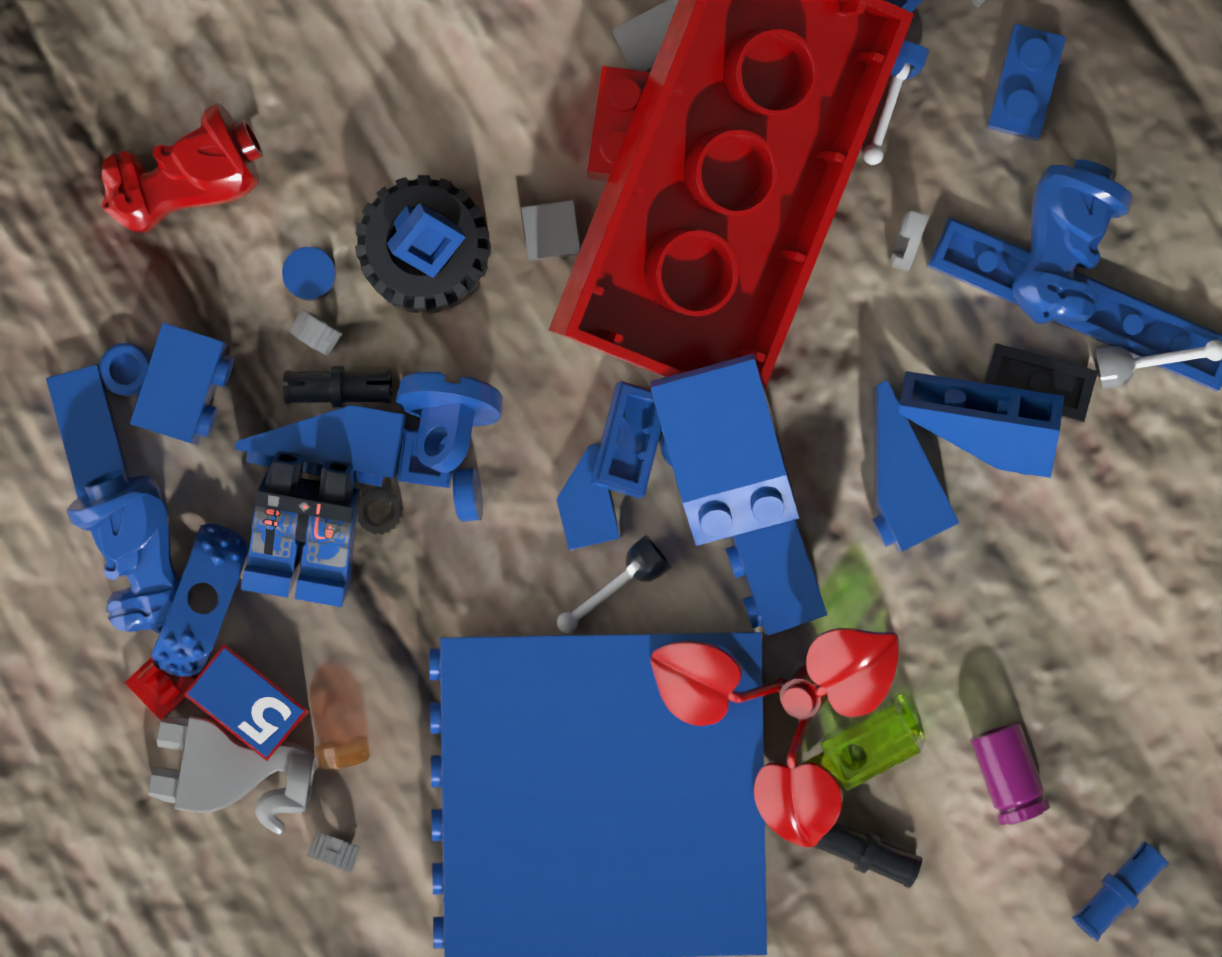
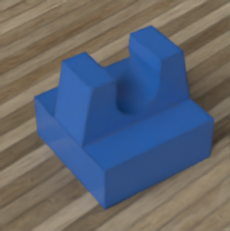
(424, 239)

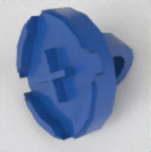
(449, 412)

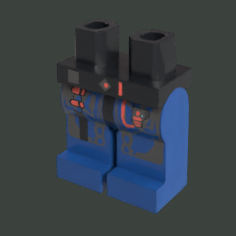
(307, 512)

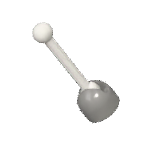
(1118, 365)

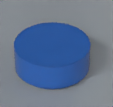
(309, 273)
(124, 368)
(467, 494)

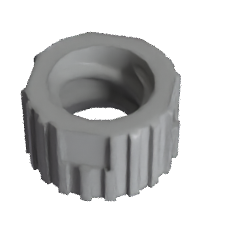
(315, 332)
(333, 851)

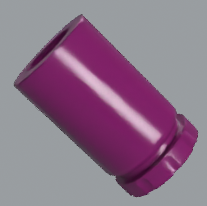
(1010, 773)

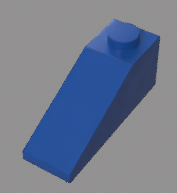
(993, 422)
(905, 486)

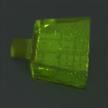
(885, 734)

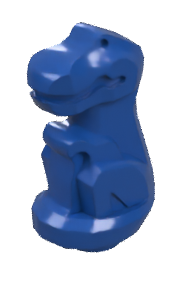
(1067, 225)
(133, 535)

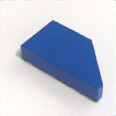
(585, 507)

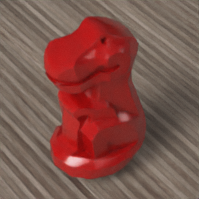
(197, 171)

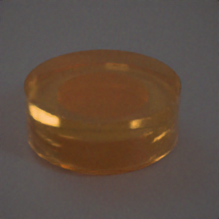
(343, 752)

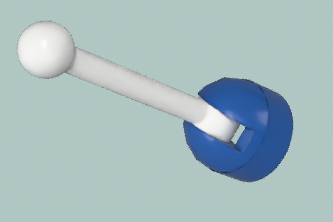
(907, 65)

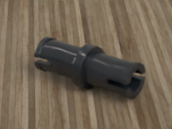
(338, 386)
(871, 854)

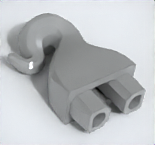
(223, 770)

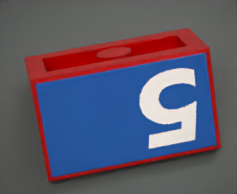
(246, 702)

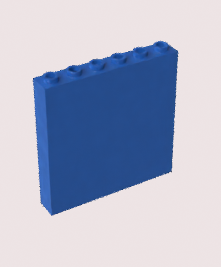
(588, 807)

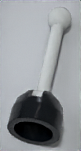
(643, 563)

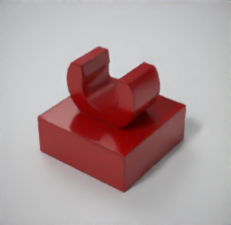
(159, 689)

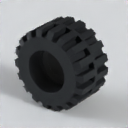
(414, 291)

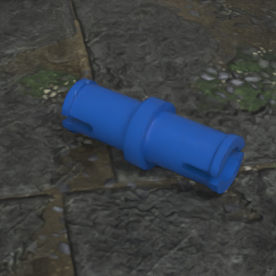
(1120, 891)

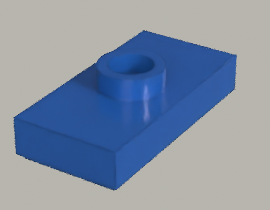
(628, 441)

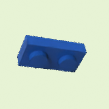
(1026, 82)

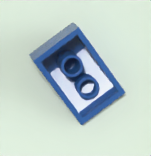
(724, 449)

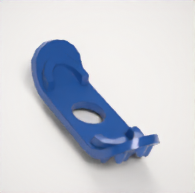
(190, 636)

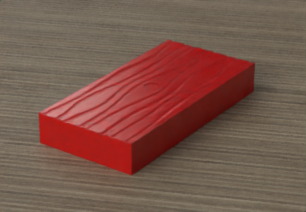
(729, 180)

